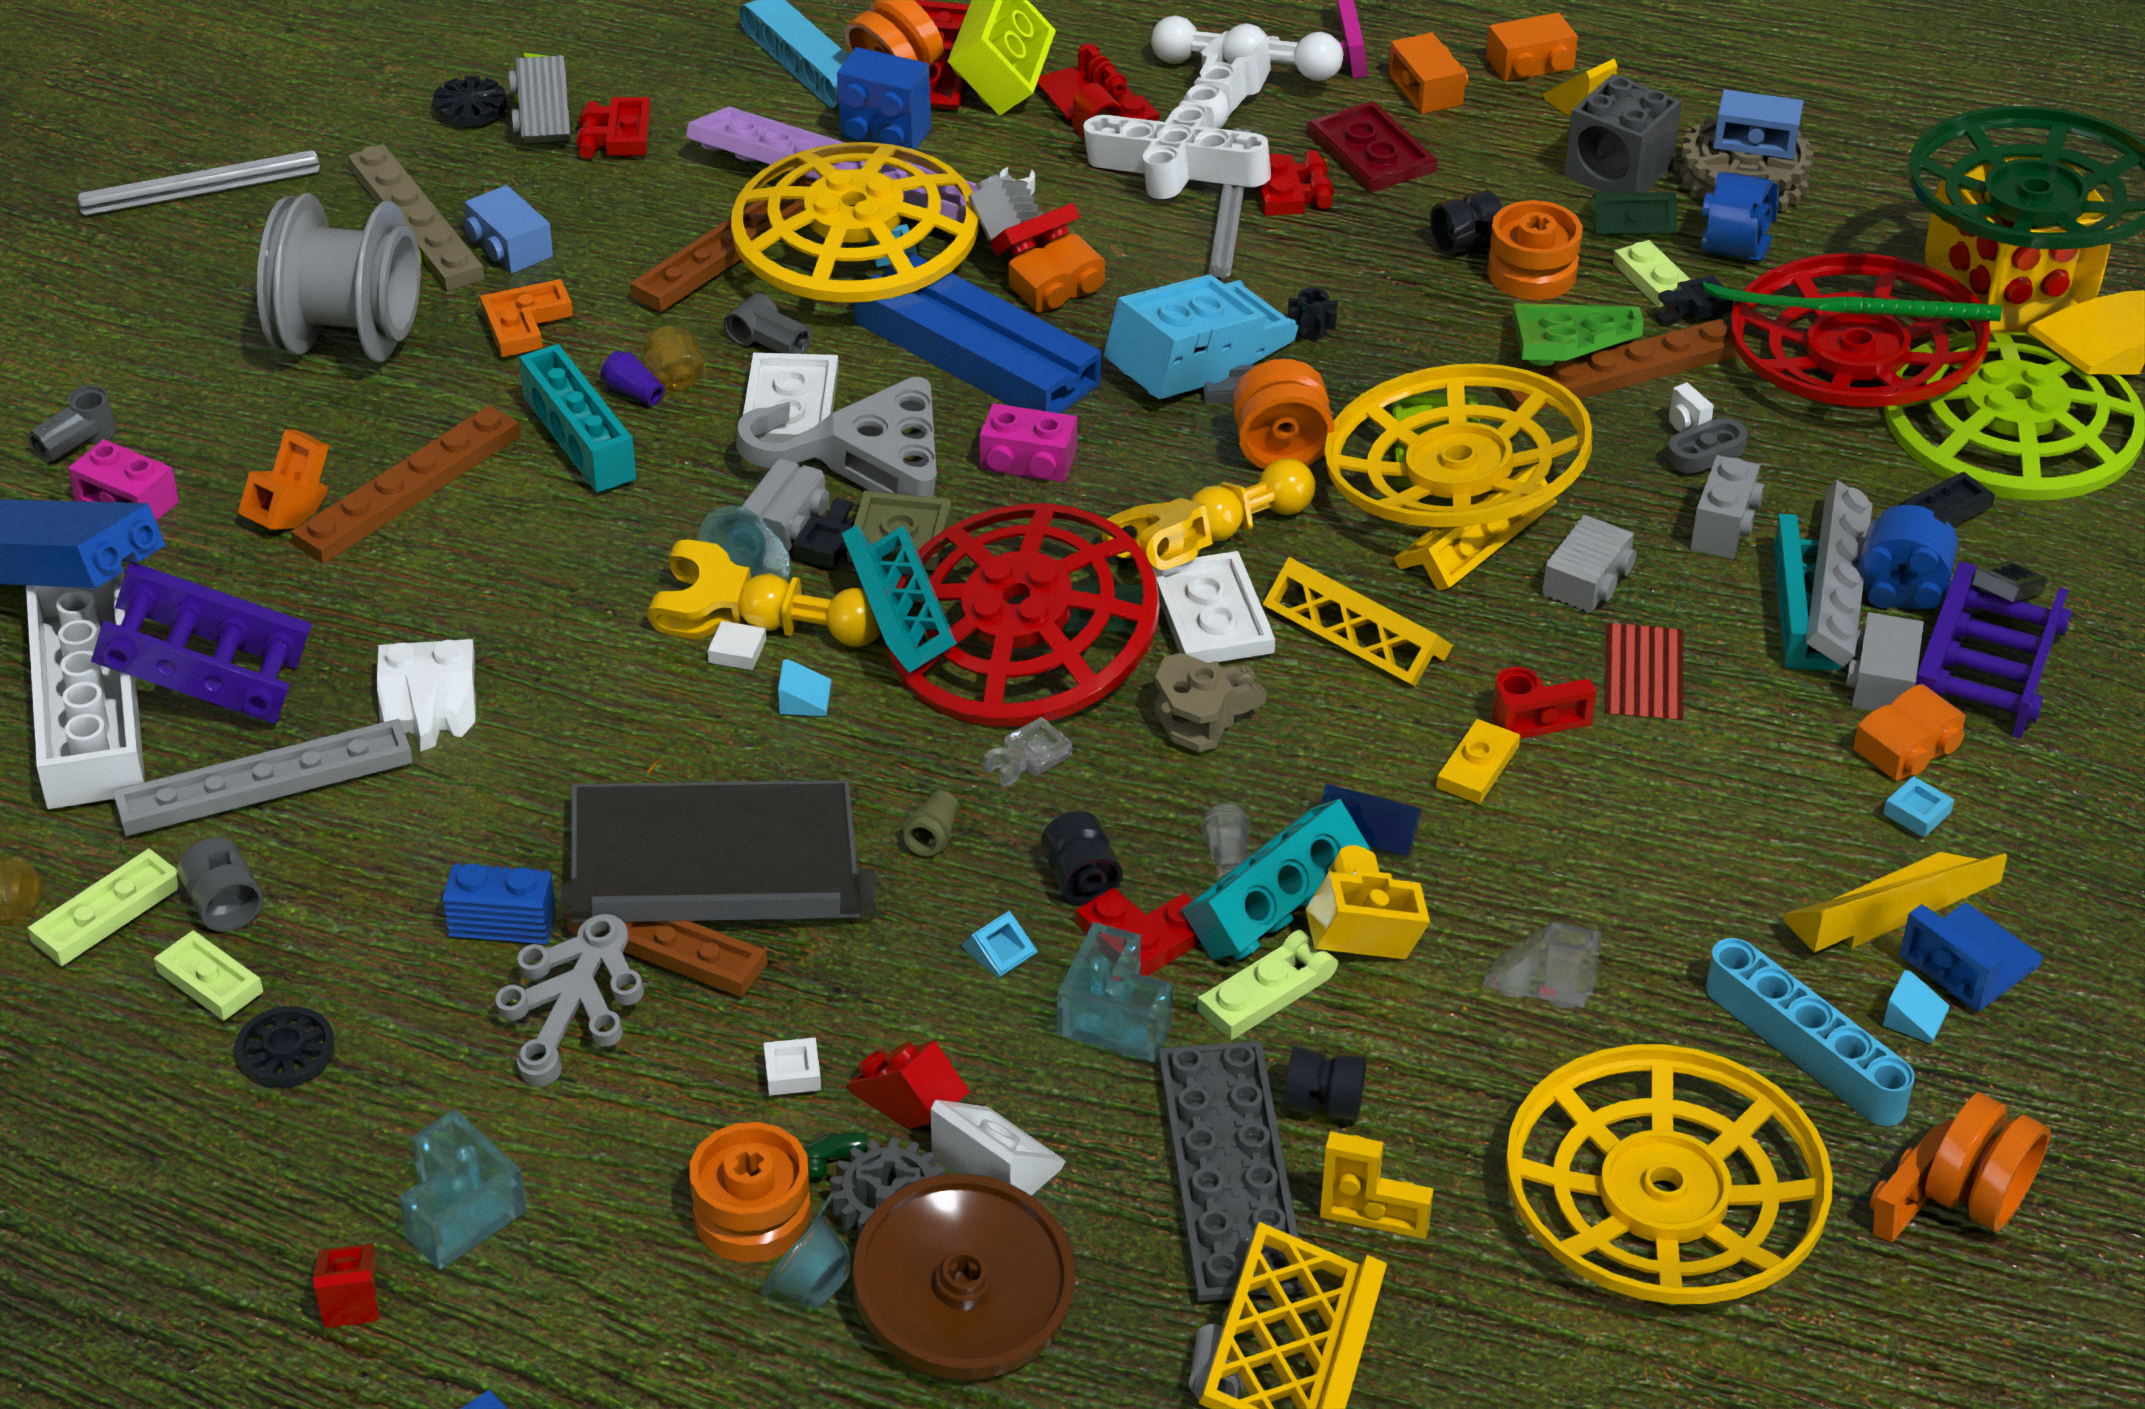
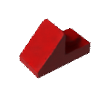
(346, 1285)

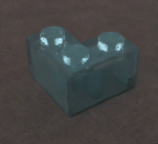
(1108, 999)
(463, 1191)

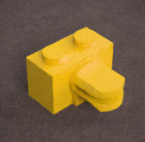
(1366, 909)

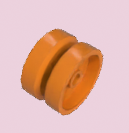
(897, 30)
(1534, 250)
(1282, 412)
(1987, 1161)
(750, 1192)

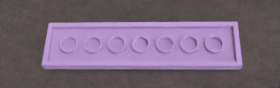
(768, 141)

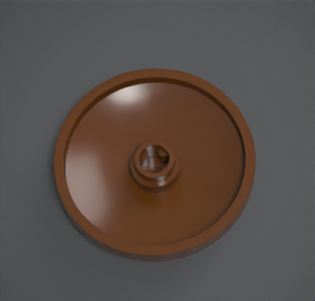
(963, 1276)

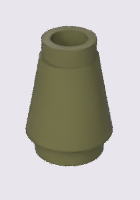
(931, 824)

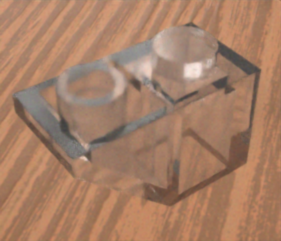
(1550, 965)

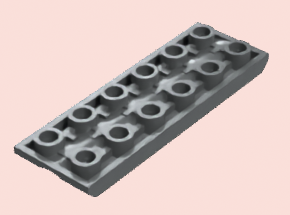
(1226, 1160)

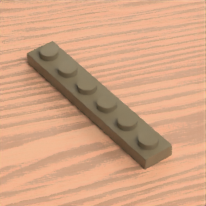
(439, 244)

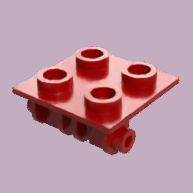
(1091, 68)

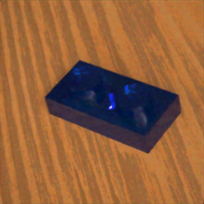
(1379, 820)

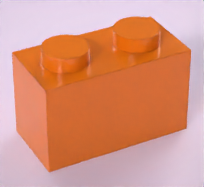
(1531, 47)
(1427, 73)

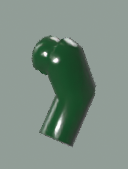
(832, 1147)

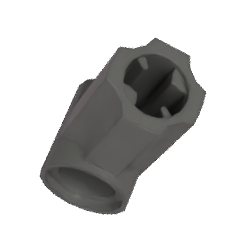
(761, 322)
(85, 420)

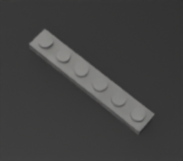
(1837, 582)
(262, 777)

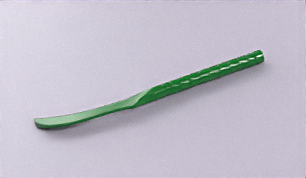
(1868, 306)

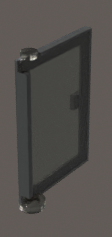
(715, 852)

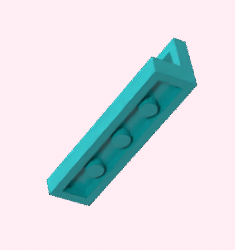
(879, 582)
(1792, 597)

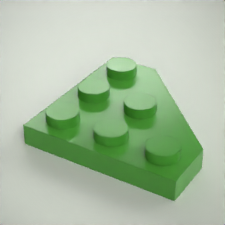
(1569, 331)

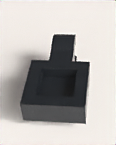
(1691, 299)
(822, 537)

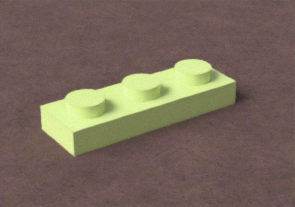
(104, 907)

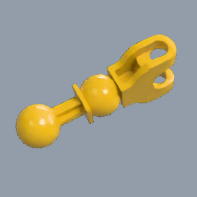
(1214, 513)
(767, 601)

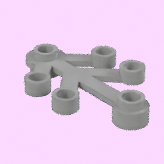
(570, 991)

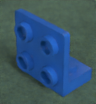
(1967, 953)

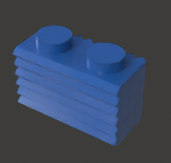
(500, 903)

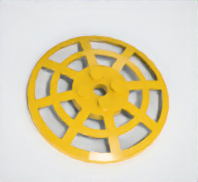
(876, 213)
(1435, 454)
(1670, 1156)

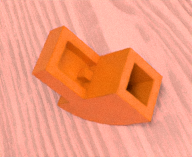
(292, 489)

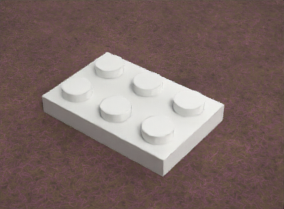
(802, 380)
(1214, 609)

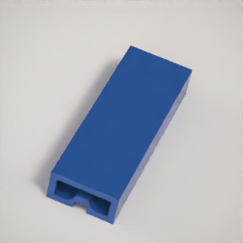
(986, 342)
(73, 541)

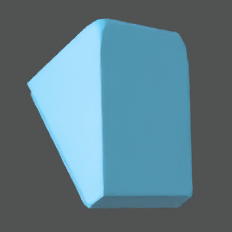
(803, 690)
(1000, 945)
(1915, 1009)

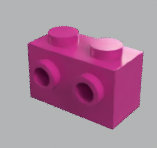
(1028, 442)
(122, 475)

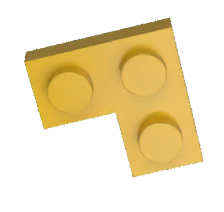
(1360, 1197)

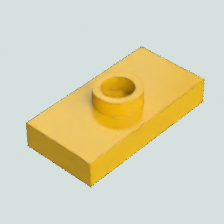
(1478, 761)

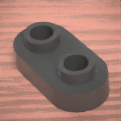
(1698, 446)

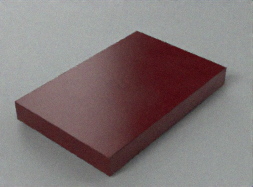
(1371, 146)

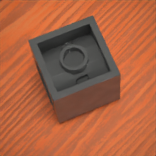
(1622, 137)

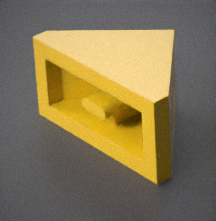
(1572, 92)

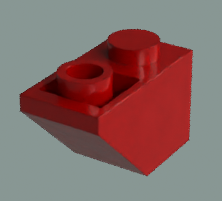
(907, 1082)

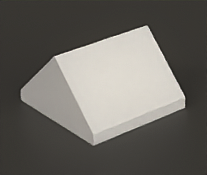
(986, 1144)

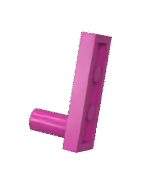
(1353, 42)

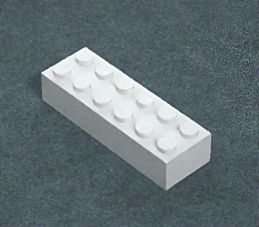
(81, 709)

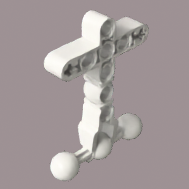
(1192, 138)

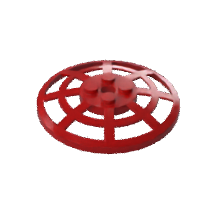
(1857, 344)
(1036, 617)

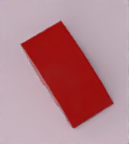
(945, 86)

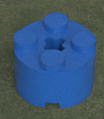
(1740, 216)
(1907, 558)

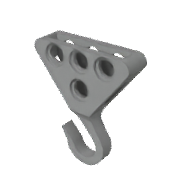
(858, 440)

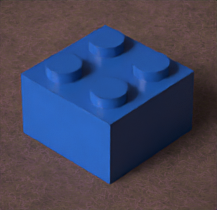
(884, 99)

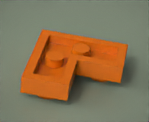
(516, 311)

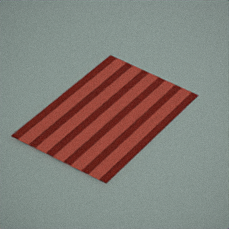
(1644, 671)

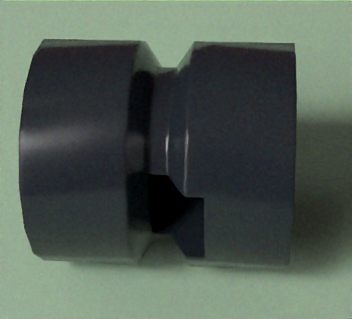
(1464, 222)
(1081, 857)
(1325, 1082)

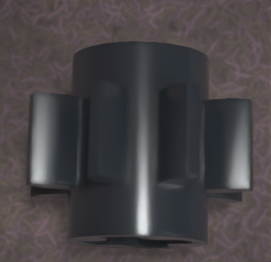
(1313, 313)

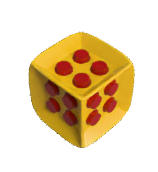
(2021, 279)

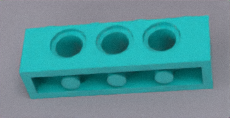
(577, 418)
(1220, 911)

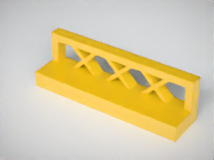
(1455, 551)
(1368, 612)

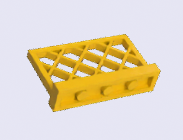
(1341, 1343)

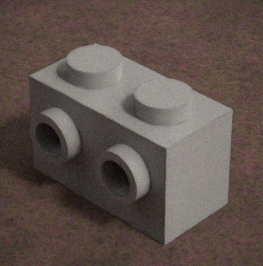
(1727, 507)

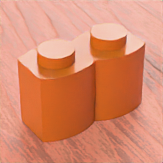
(1056, 272)
(1910, 732)

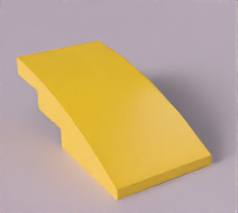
(2099, 334)

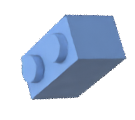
(1758, 124)
(508, 229)

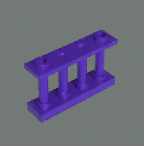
(209, 615)
(1956, 623)

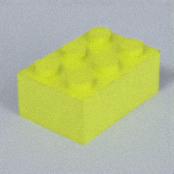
(1002, 50)

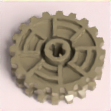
(1702, 164)

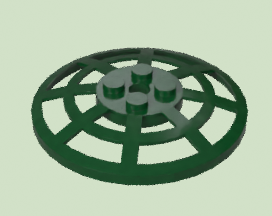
(2031, 190)

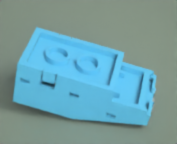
(1193, 334)

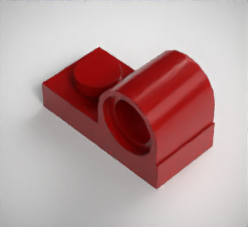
(1096, 100)
(1534, 710)

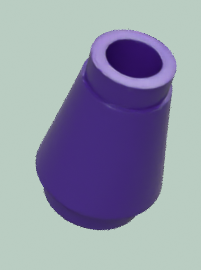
(631, 378)

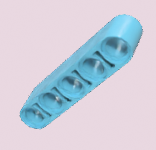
(795, 45)
(1810, 1032)

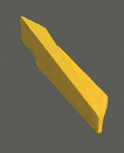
(1889, 900)

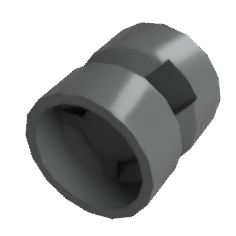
(220, 884)

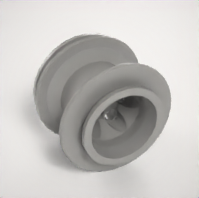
(336, 277)

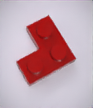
(1035, 232)
(1163, 931)

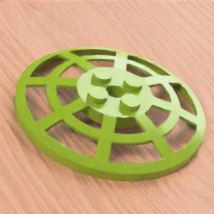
(2043, 409)

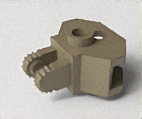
(1204, 697)

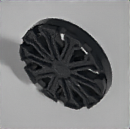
(471, 99)
(285, 1046)

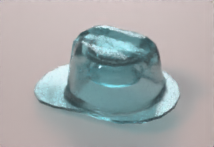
(746, 541)
(813, 1265)

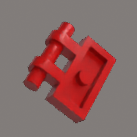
(619, 127)
(1284, 190)

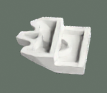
(428, 687)

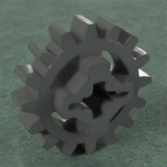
(875, 1177)

